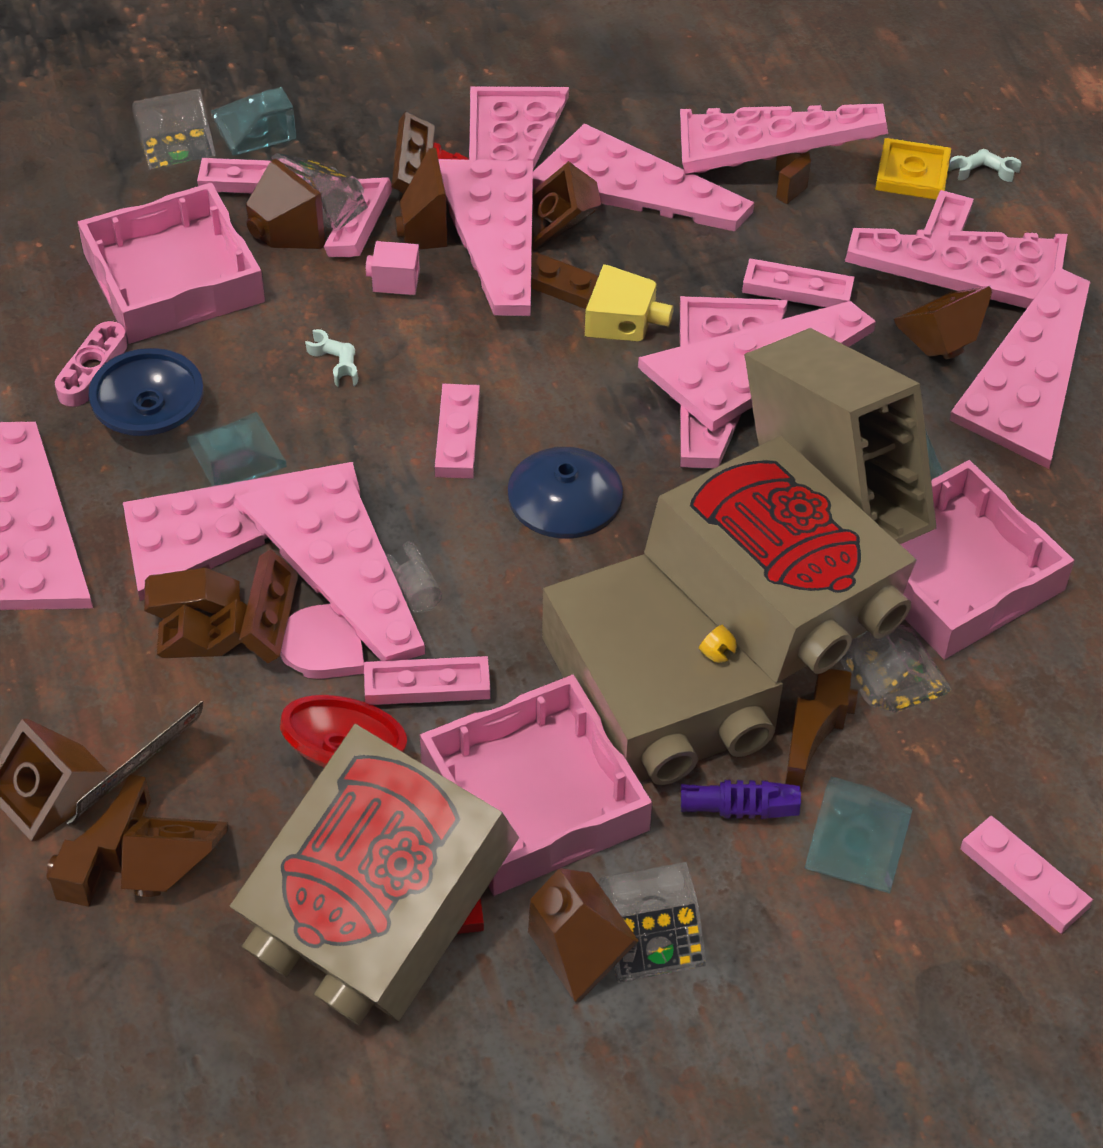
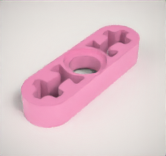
(91, 349)

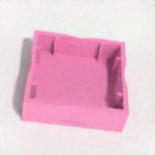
(171, 262)
(978, 564)
(548, 774)

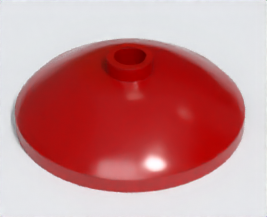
(321, 722)

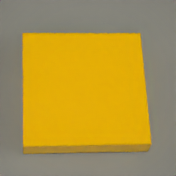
(913, 168)

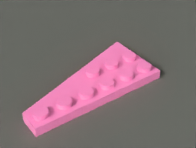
(513, 121)
(767, 132)
(640, 180)
(494, 220)
(705, 319)
(1026, 380)
(197, 526)
(35, 542)
(336, 551)

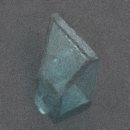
(256, 121)
(236, 450)
(858, 835)

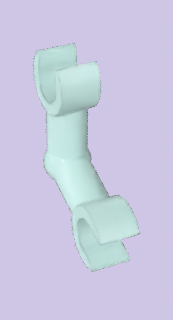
(1005, 166)
(344, 351)

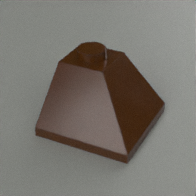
(562, 203)
(424, 206)
(285, 210)
(946, 322)
(44, 778)
(164, 850)
(578, 930)

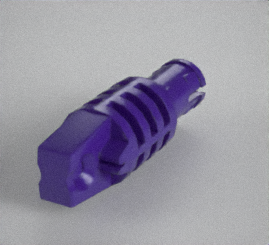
(741, 799)

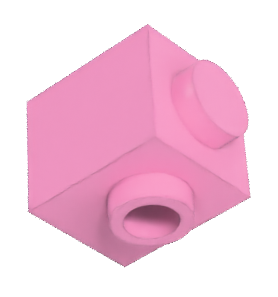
(394, 267)

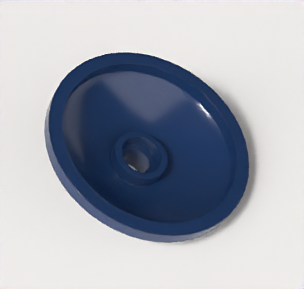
(146, 392)
(565, 492)

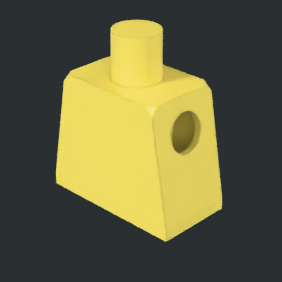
(624, 306)

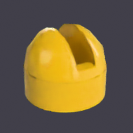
(717, 643)

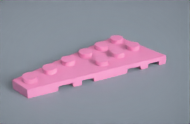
(963, 259)
(712, 373)

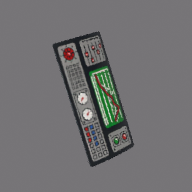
(137, 760)

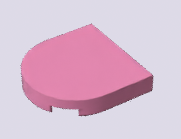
(322, 644)

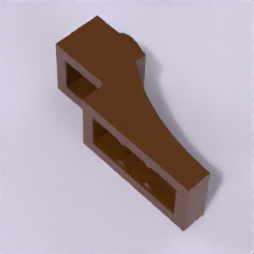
(817, 719)
(82, 862)

